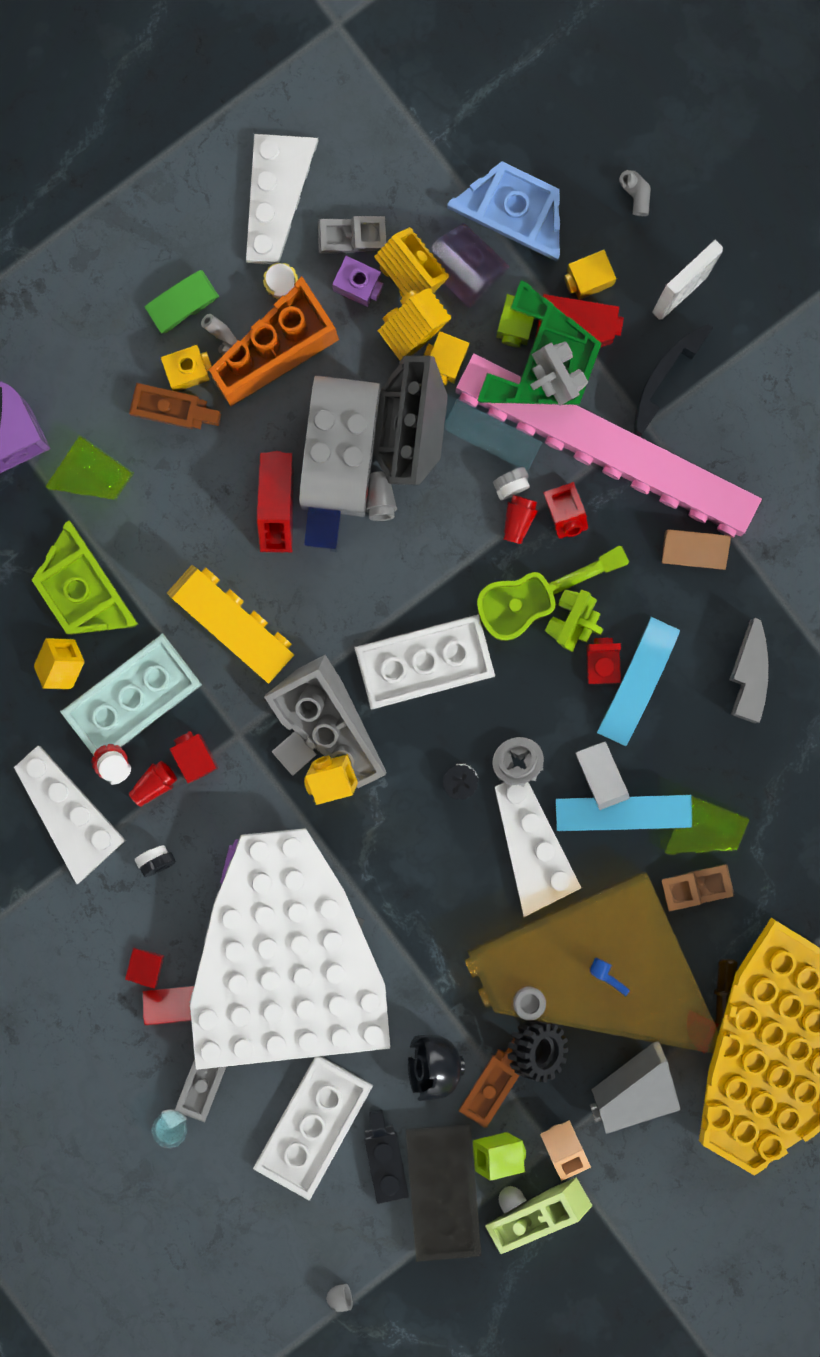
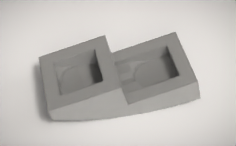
(351, 235)

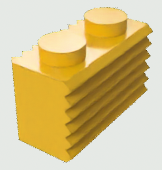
(410, 263)
(414, 323)

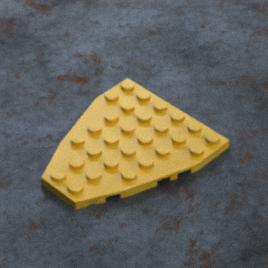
(767, 1054)

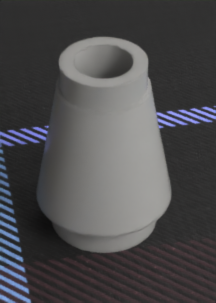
(380, 498)

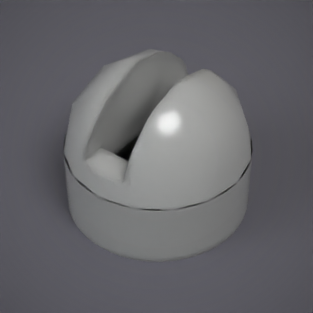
(510, 1198)
(340, 1298)

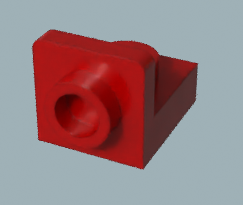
(566, 510)
(603, 661)

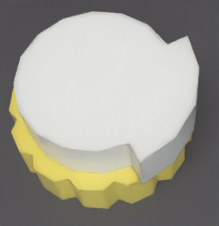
(279, 279)

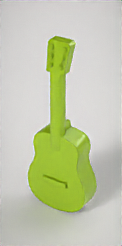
(512, 606)

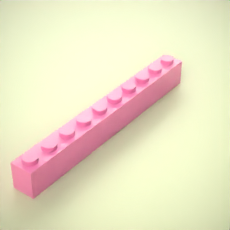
(619, 454)

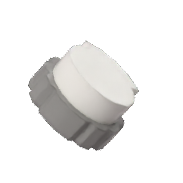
(511, 483)

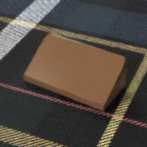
(695, 549)

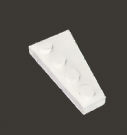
(276, 186)
(70, 817)
(535, 853)

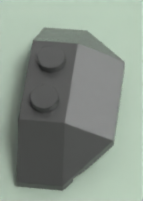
(411, 421)

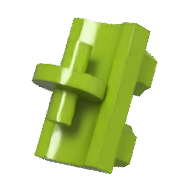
(580, 621)

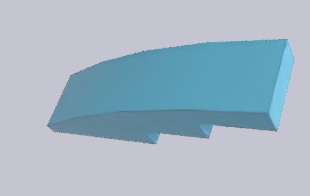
(634, 813)

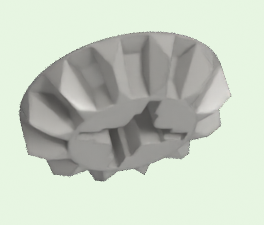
(520, 748)

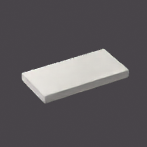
(687, 280)
(424, 661)
(313, 1127)

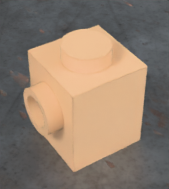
(565, 1150)

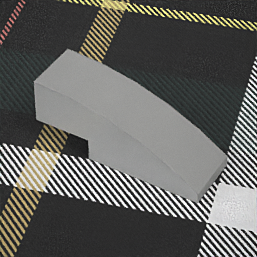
(752, 674)

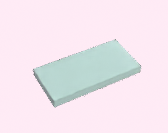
(132, 696)

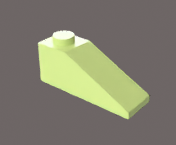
(540, 1216)

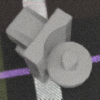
(553, 375)

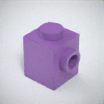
(358, 282)

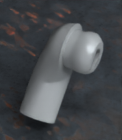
(638, 189)
(220, 331)

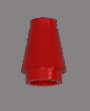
(519, 518)
(155, 782)

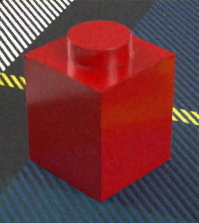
(193, 757)

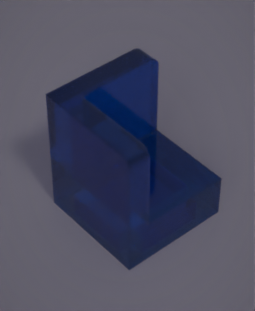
(323, 528)

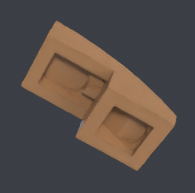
(698, 887)

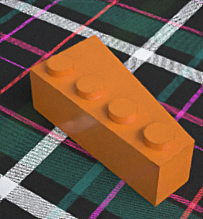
(275, 344)

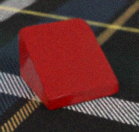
(144, 968)

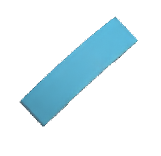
(639, 681)

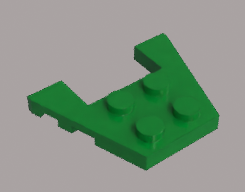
(554, 328)

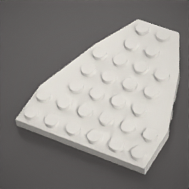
(284, 962)

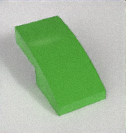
(181, 301)

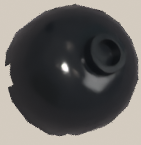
(435, 1067)

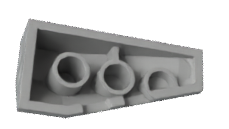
(323, 714)

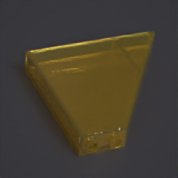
(621, 928)

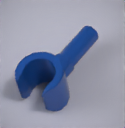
(601, 969)

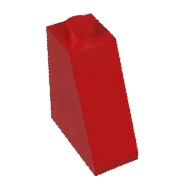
(596, 318)
(275, 502)

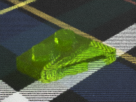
(90, 472)
(711, 830)

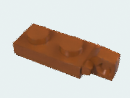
(172, 407)
(490, 1089)

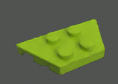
(79, 588)

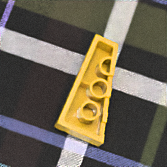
(230, 623)

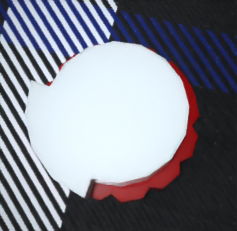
(111, 763)

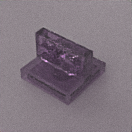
(468, 262)

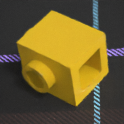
(449, 355)
(186, 368)
(330, 779)

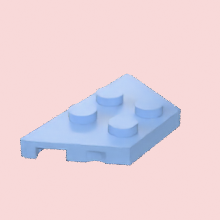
(514, 207)

